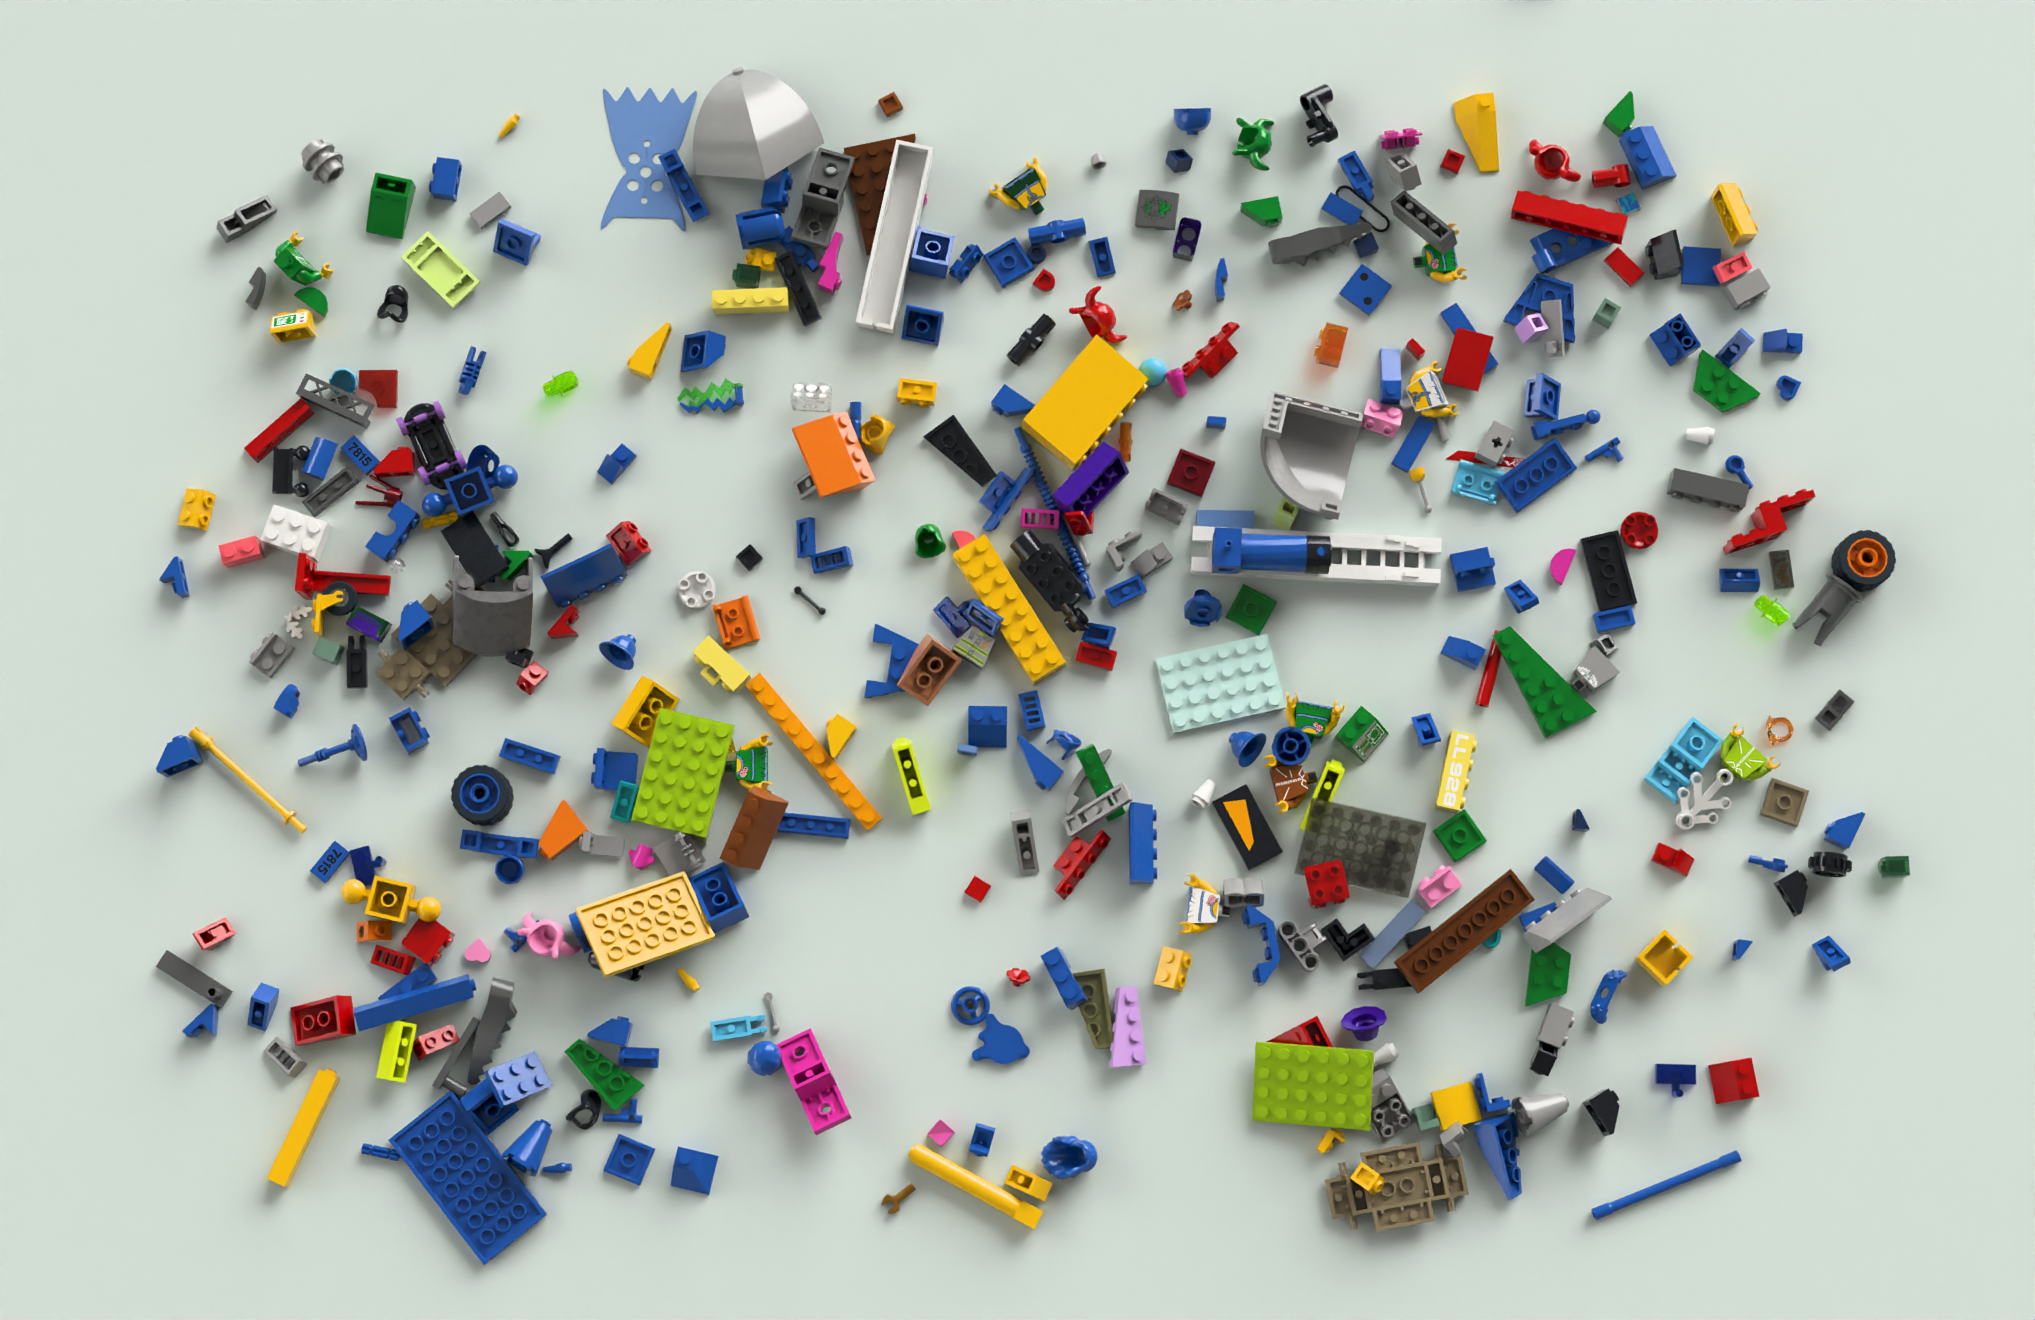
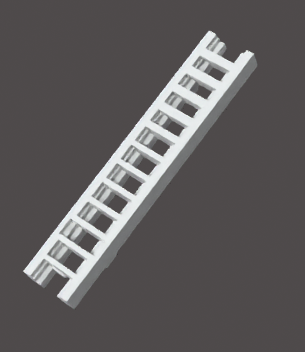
(1341, 572)

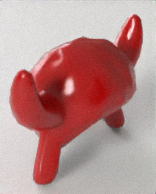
(1552, 162)
(1098, 318)

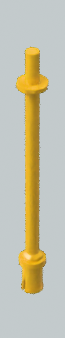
(207, 743)

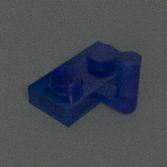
(953, 616)
(364, 865)
(1676, 1075)

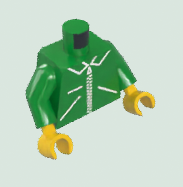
(295, 265)

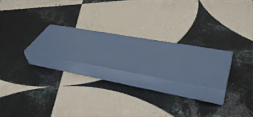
(1392, 934)

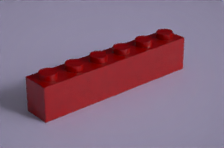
(1569, 217)

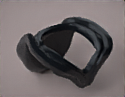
(395, 296)
(589, 1100)

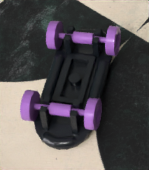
(432, 444)

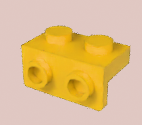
(916, 392)
(196, 509)
(1172, 969)

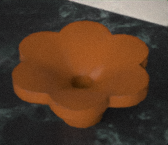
(1183, 300)

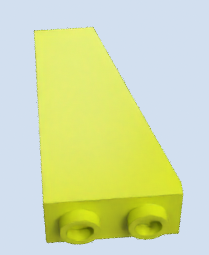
(910, 775)
(1327, 784)

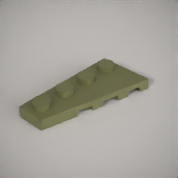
(1097, 1009)

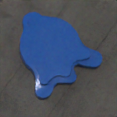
(1001, 1043)

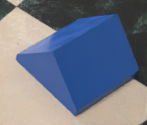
(922, 325)

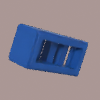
(847, 556)
(1036, 725)

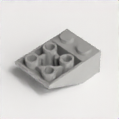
(1389, 1110)

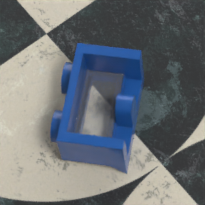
(409, 730)

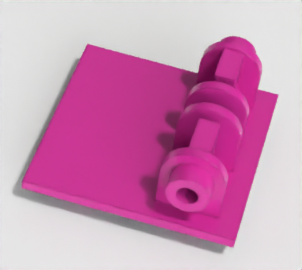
(1408, 133)

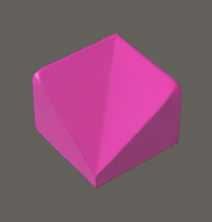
(941, 1133)

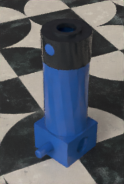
(1265, 552)

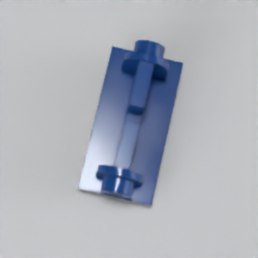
(970, 256)
(638, 1057)

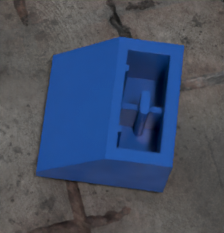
(776, 190)

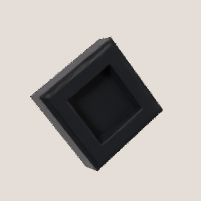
(749, 557)

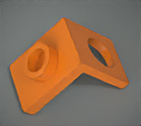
(374, 931)

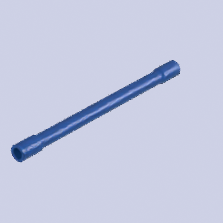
(1723, 1162)

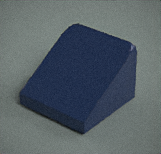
(1366, 245)
(1579, 822)

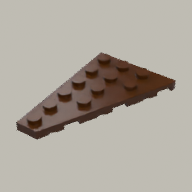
(869, 181)

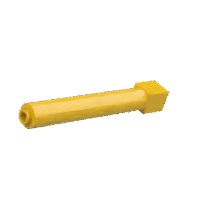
(975, 1185)

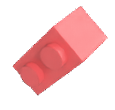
(241, 551)

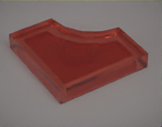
(382, 385)

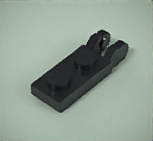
(357, 664)
(1384, 979)

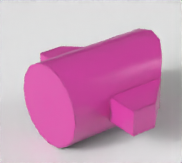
(641, 857)

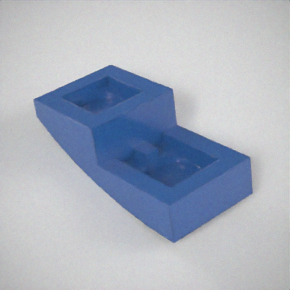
(1221, 276)

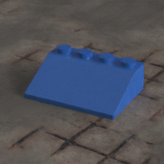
(584, 576)

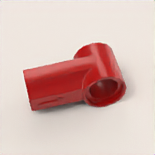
(1616, 176)

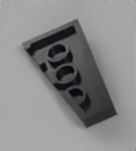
(958, 447)

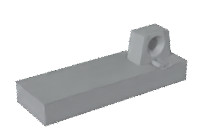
(1554, 336)

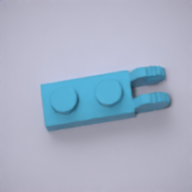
(736, 1027)

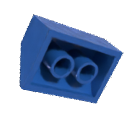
(1646, 156)

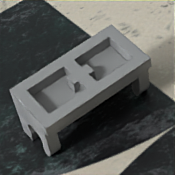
(1166, 506)

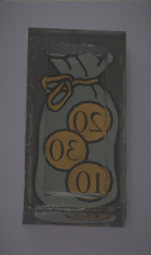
(1781, 569)

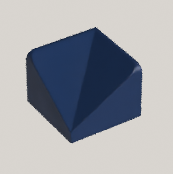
(1178, 160)

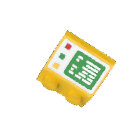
(292, 326)

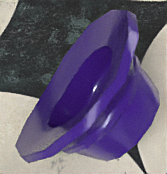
(1364, 1022)

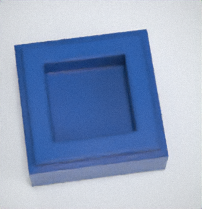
(1216, 422)

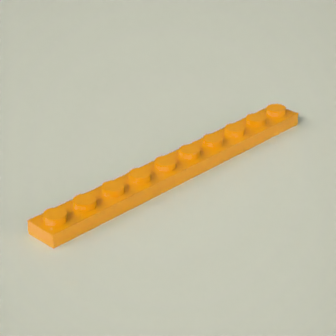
(813, 752)

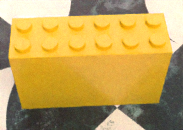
(1085, 403)

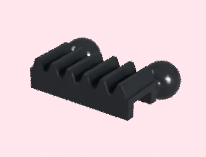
(284, 471)

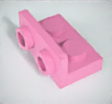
(1439, 886)

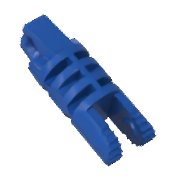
(470, 371)

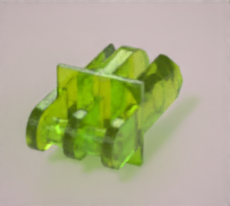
(561, 384)
(1772, 610)

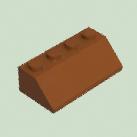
(754, 829)

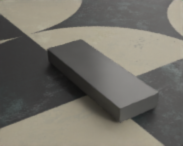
(330, 491)

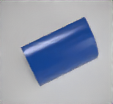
(319, 458)

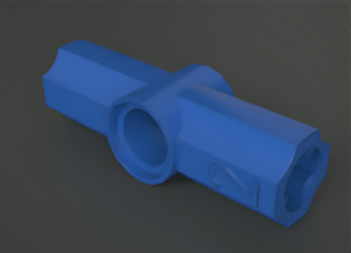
(1057, 231)

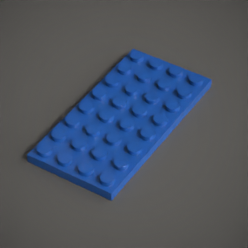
(467, 1177)

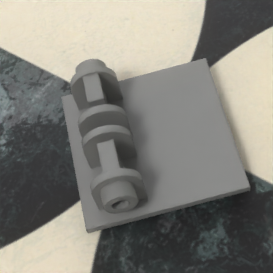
(679, 854)

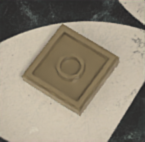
(1784, 802)

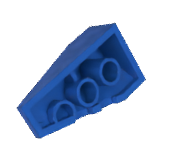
(1498, 1144)

